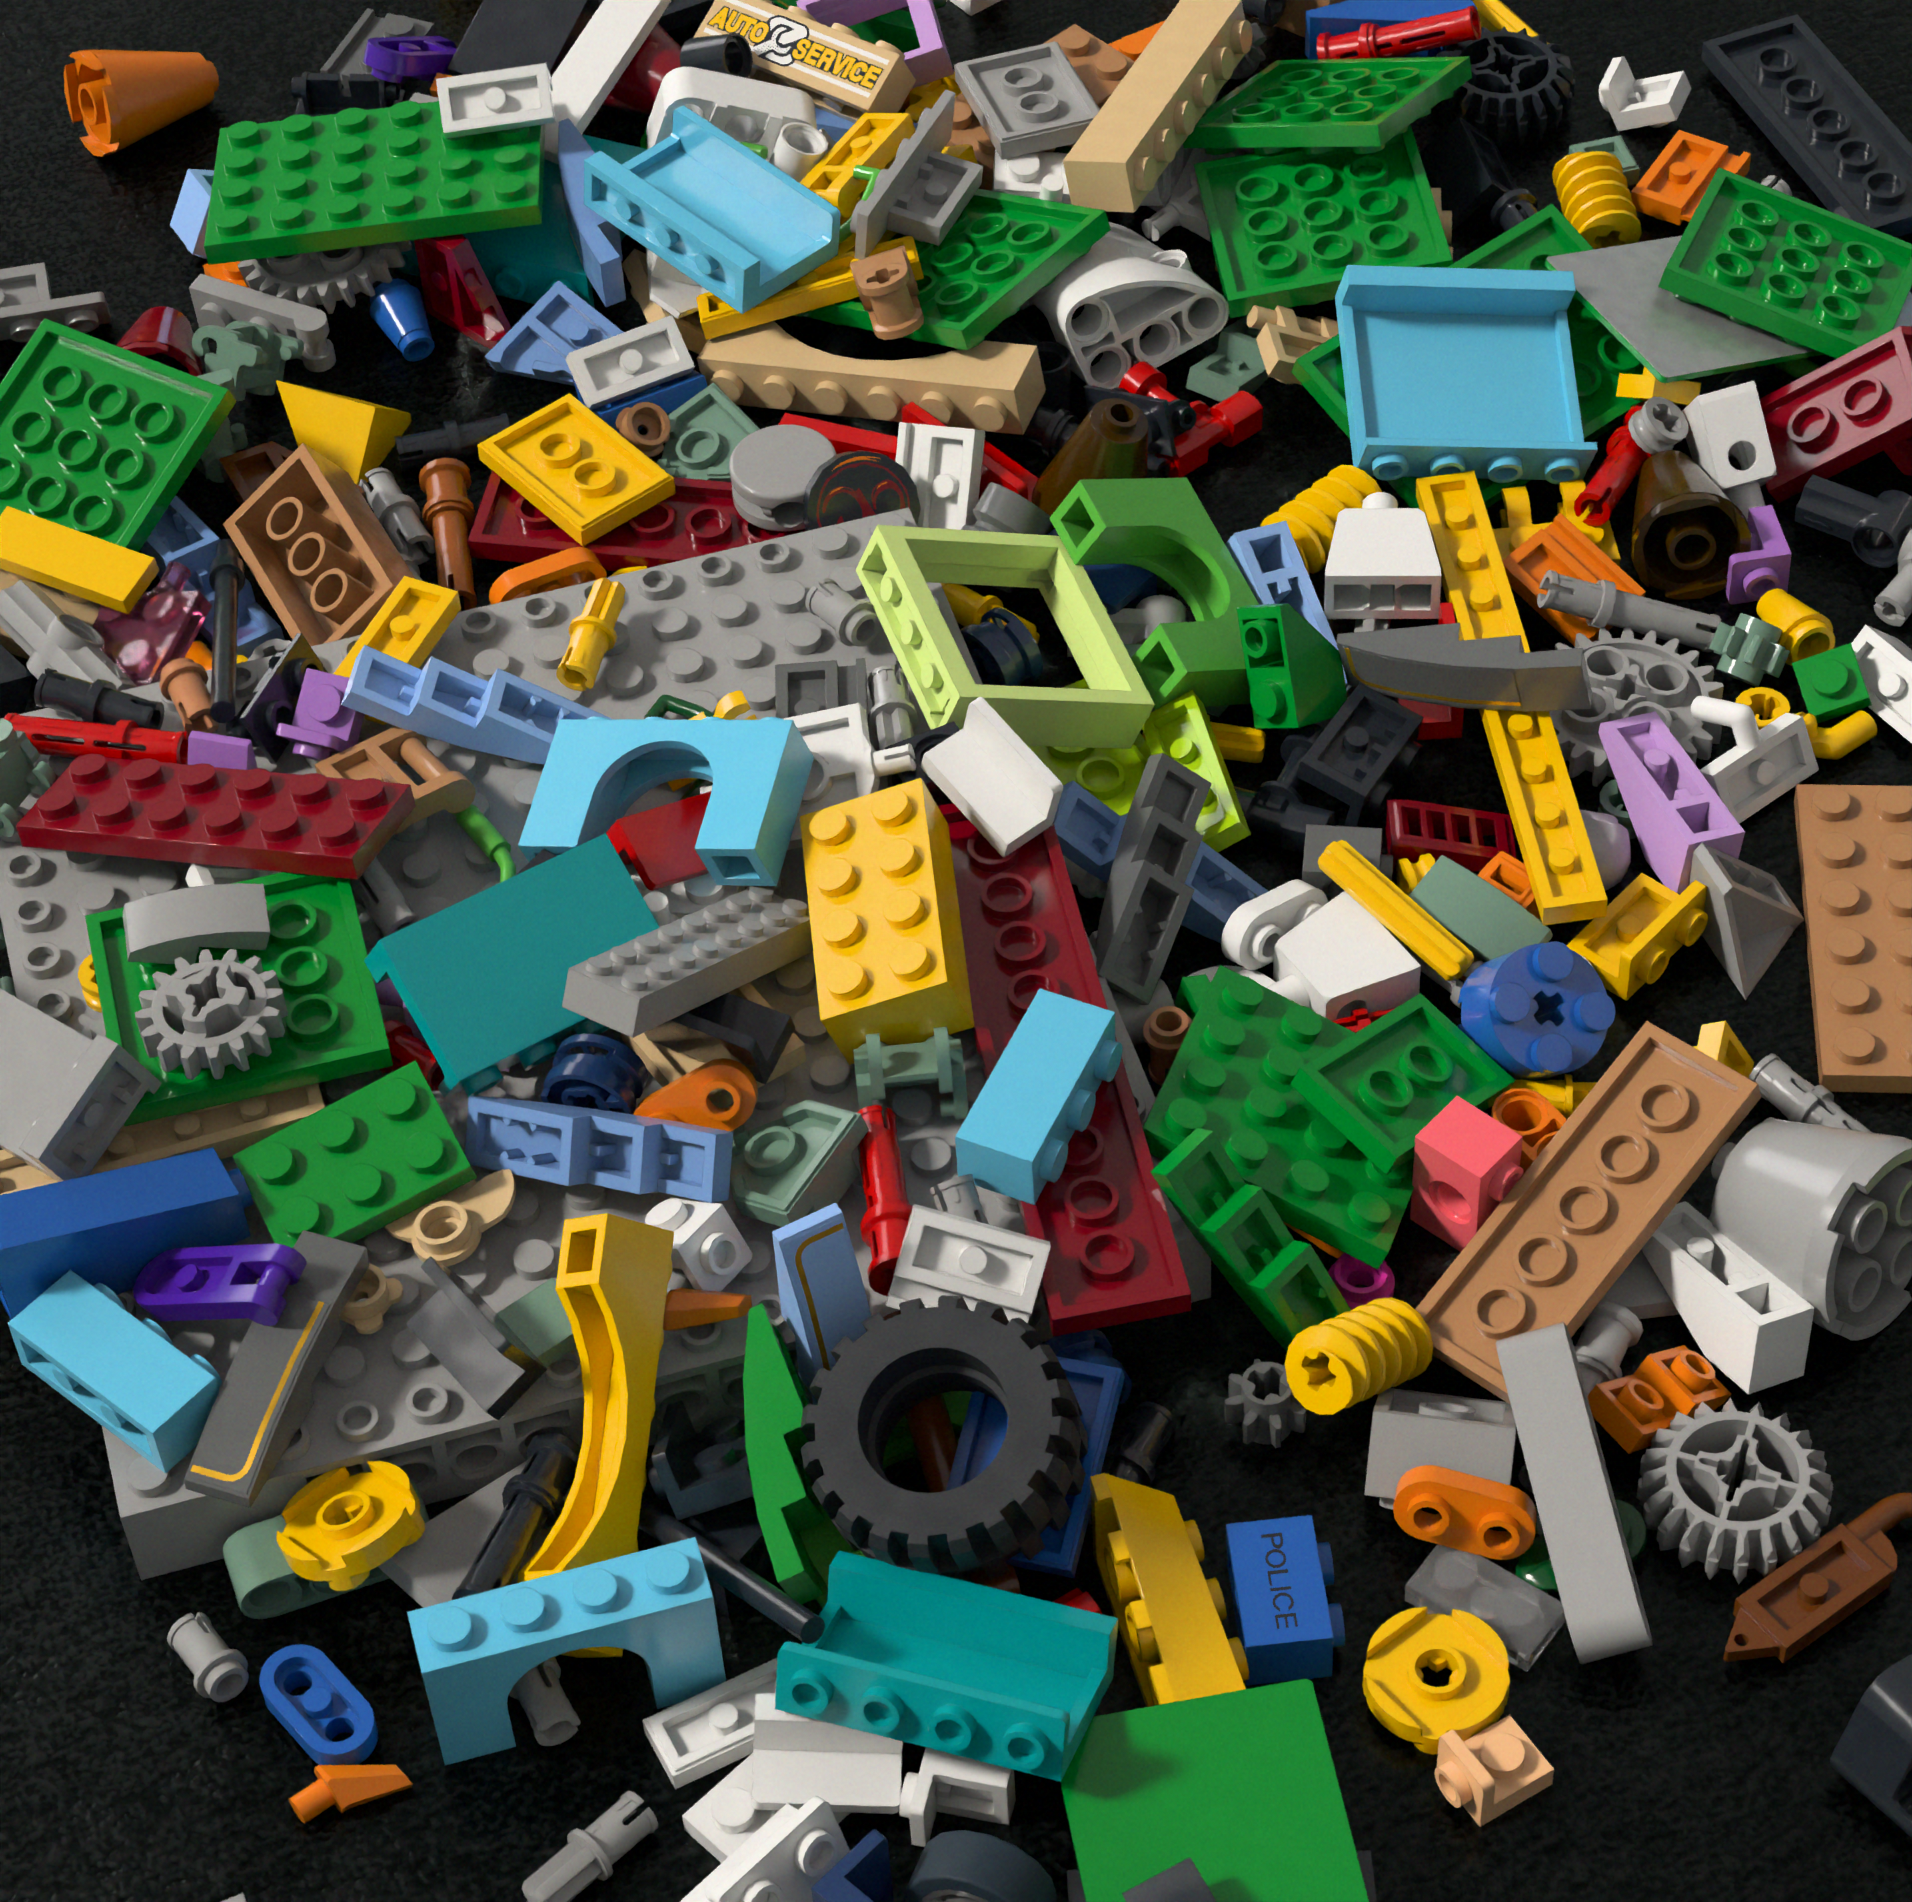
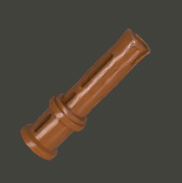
(449, 518)

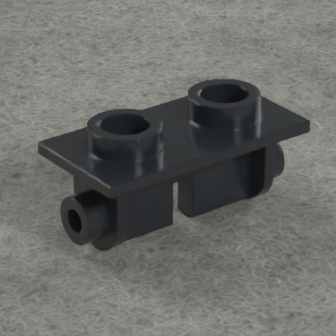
(323, 93)
(1164, 418)
(275, 699)

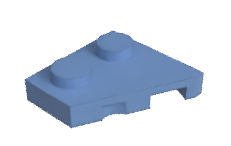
(547, 334)

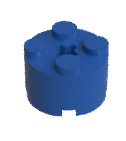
(1537, 1011)

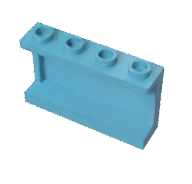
(715, 212)

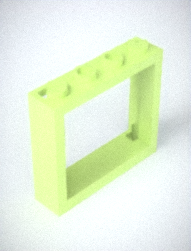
(895, 579)

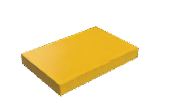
(576, 469)

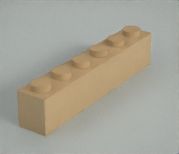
(1157, 105)

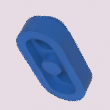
(323, 1710)

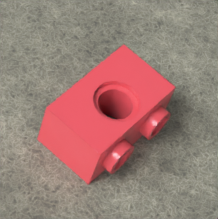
(1462, 1171)

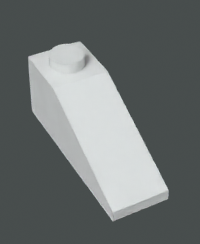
(1730, 1303)

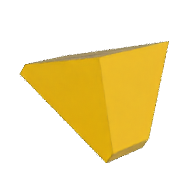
(343, 428)

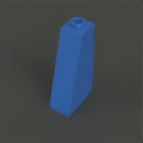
(116, 1223)

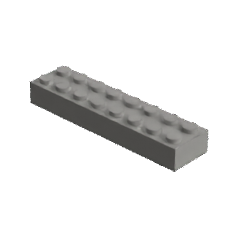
(689, 961)

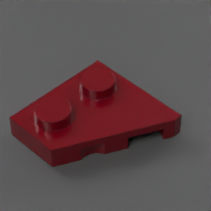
(459, 290)

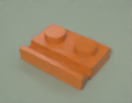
(1682, 175)
(1569, 553)

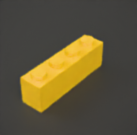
(1160, 1594)

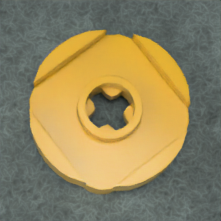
(381, 1517)
(1423, 1712)

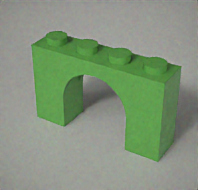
(1169, 533)

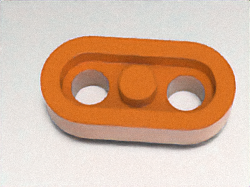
(546, 574)
(689, 1101)
(1466, 1512)

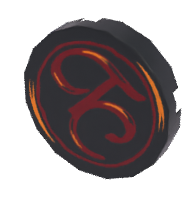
(858, 487)

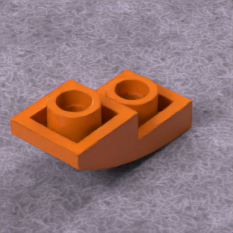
(1650, 1398)

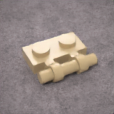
(1287, 338)

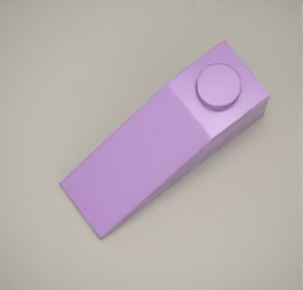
(1666, 797)

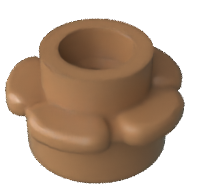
(652, 419)

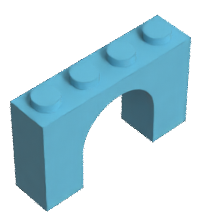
(607, 764)
(637, 1602)

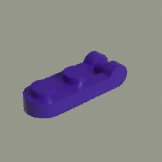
(409, 56)
(219, 1282)

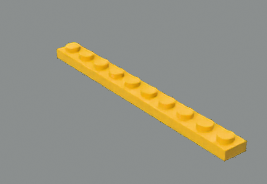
(1521, 742)

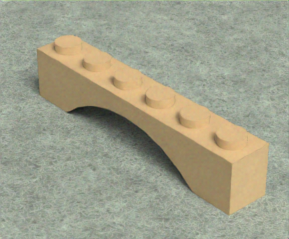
(976, 388)

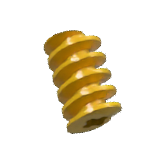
(1597, 198)
(1316, 509)
(1357, 1355)

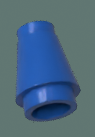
(402, 317)

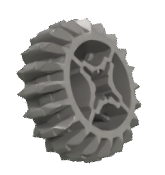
(1698, 1464)

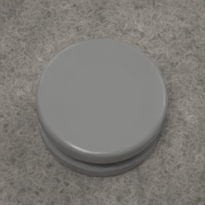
(772, 472)

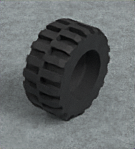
(898, 1368)

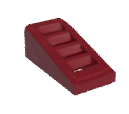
(1416, 824)

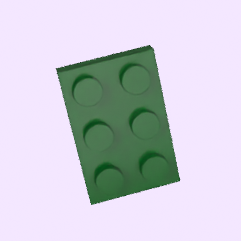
(1397, 1078)
(356, 1162)

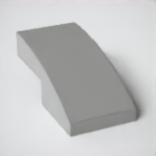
(194, 917)

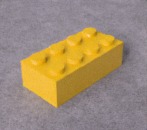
(885, 919)

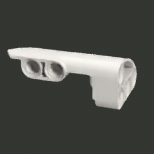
(747, 112)
(1125, 290)

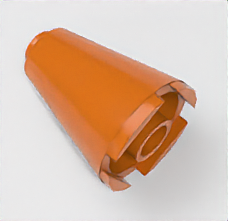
(134, 93)

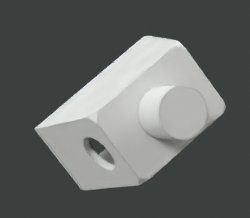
(1733, 426)
(1382, 563)
(1343, 962)

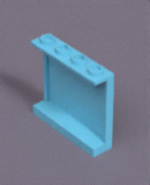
(1461, 373)

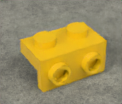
(1641, 933)

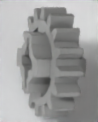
(211, 1014)

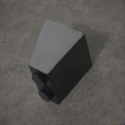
(521, 34)

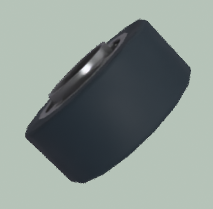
(977, 1869)

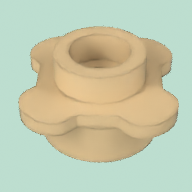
(380, 1296)

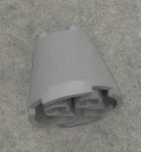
(1823, 1217)

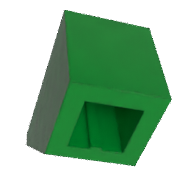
(1289, 668)

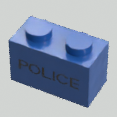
(1281, 1599)

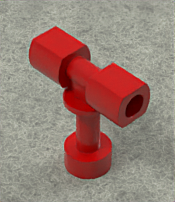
(1225, 422)

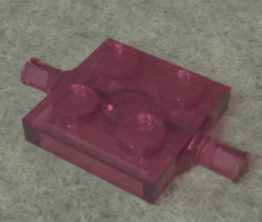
(155, 629)

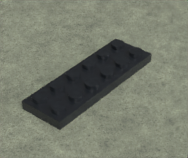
(1819, 121)

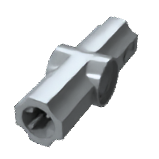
(55, 637)

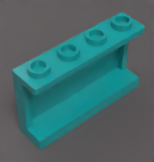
(495, 966)
(951, 1666)

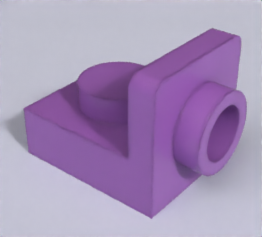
(1766, 564)
(320, 720)

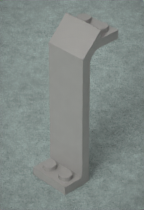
(62, 1091)

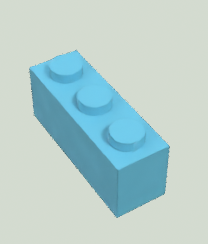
(1038, 1096)
(117, 1368)

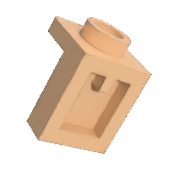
(1491, 1770)

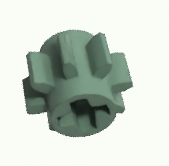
(1749, 649)

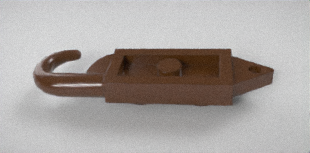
(1818, 1586)

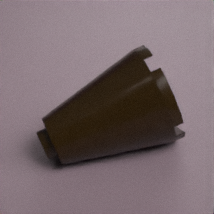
(1104, 446)
(1684, 528)

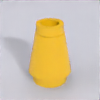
(1803, 628)

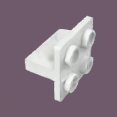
(778, 1859)

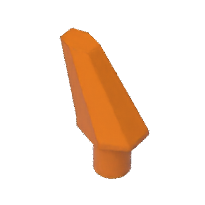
(695, 1308)
(347, 1787)

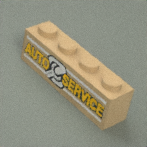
(824, 61)

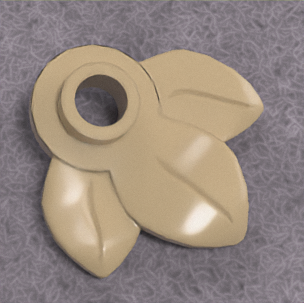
(453, 1223)

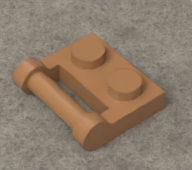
(376, 760)

